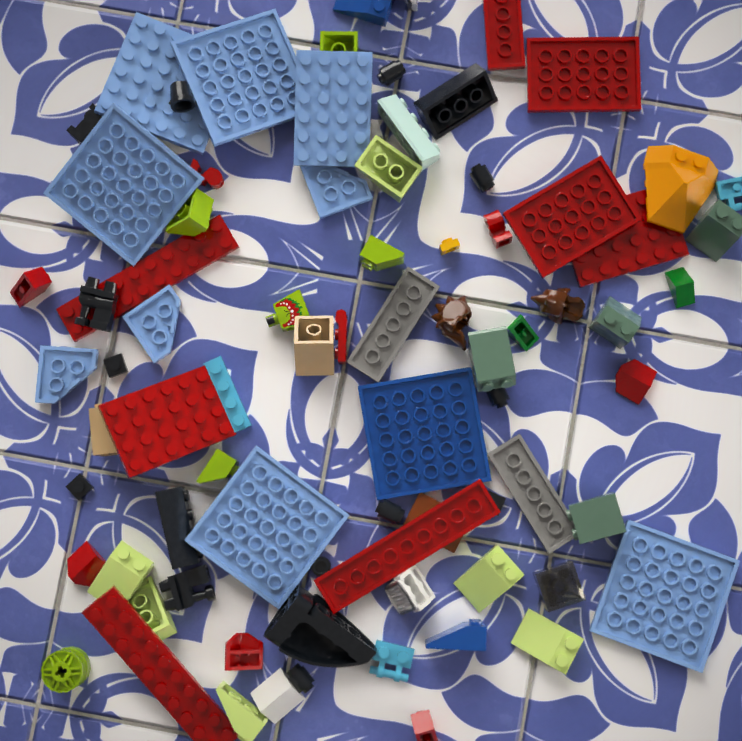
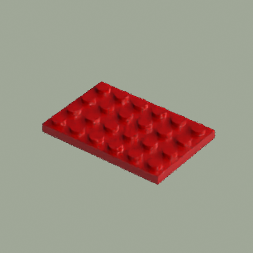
(583, 74)
(571, 216)
(630, 250)
(166, 421)

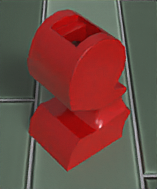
(212, 176)
(496, 227)

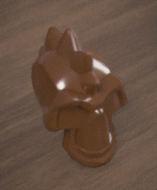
(559, 305)
(453, 318)

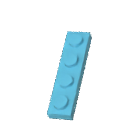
(228, 394)

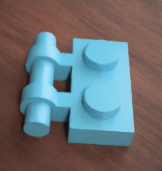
(729, 190)
(395, 655)

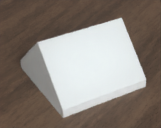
(276, 696)

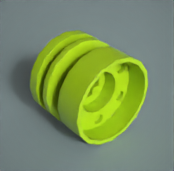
(69, 658)

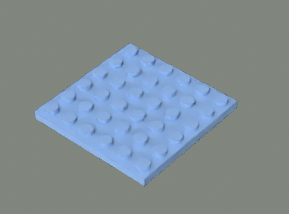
(240, 76)
(143, 81)
(123, 184)
(267, 527)
(664, 596)

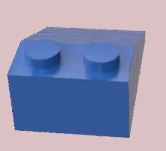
(367, 10)
(464, 636)

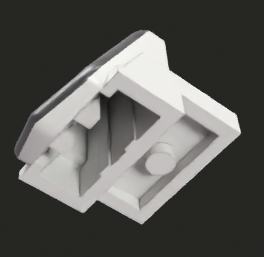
(409, 591)

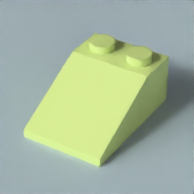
(388, 168)
(124, 570)
(488, 578)
(151, 608)
(547, 641)
(243, 715)

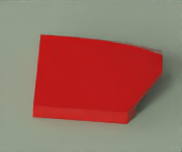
(634, 380)
(84, 565)
(243, 653)

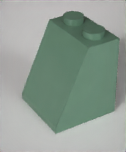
(716, 231)
(616, 323)
(491, 359)
(596, 518)

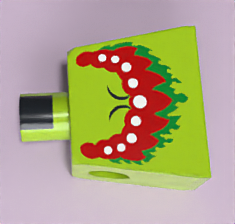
(286, 310)

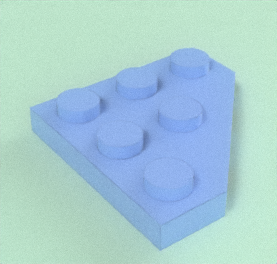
(334, 189)
(156, 322)
(62, 370)

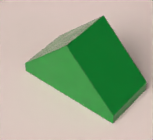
(681, 287)
(522, 333)

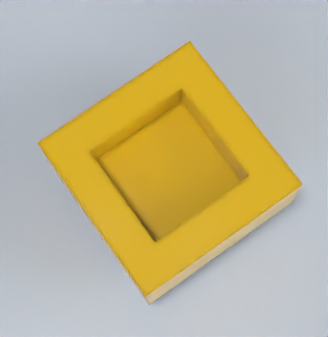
(449, 245)

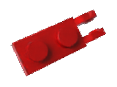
(341, 335)

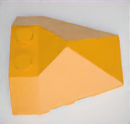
(676, 185)

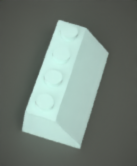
(407, 131)

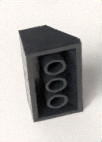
(456, 101)
(177, 524)

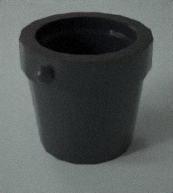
(181, 97)

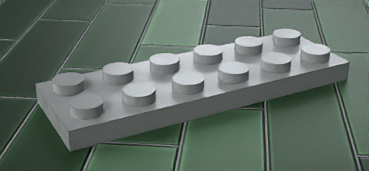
(393, 324)
(533, 492)

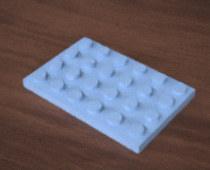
(332, 107)

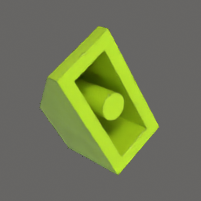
(219, 467)

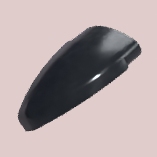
(314, 635)

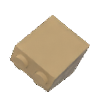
(314, 345)
(101, 441)

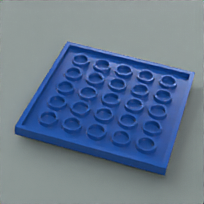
(424, 433)

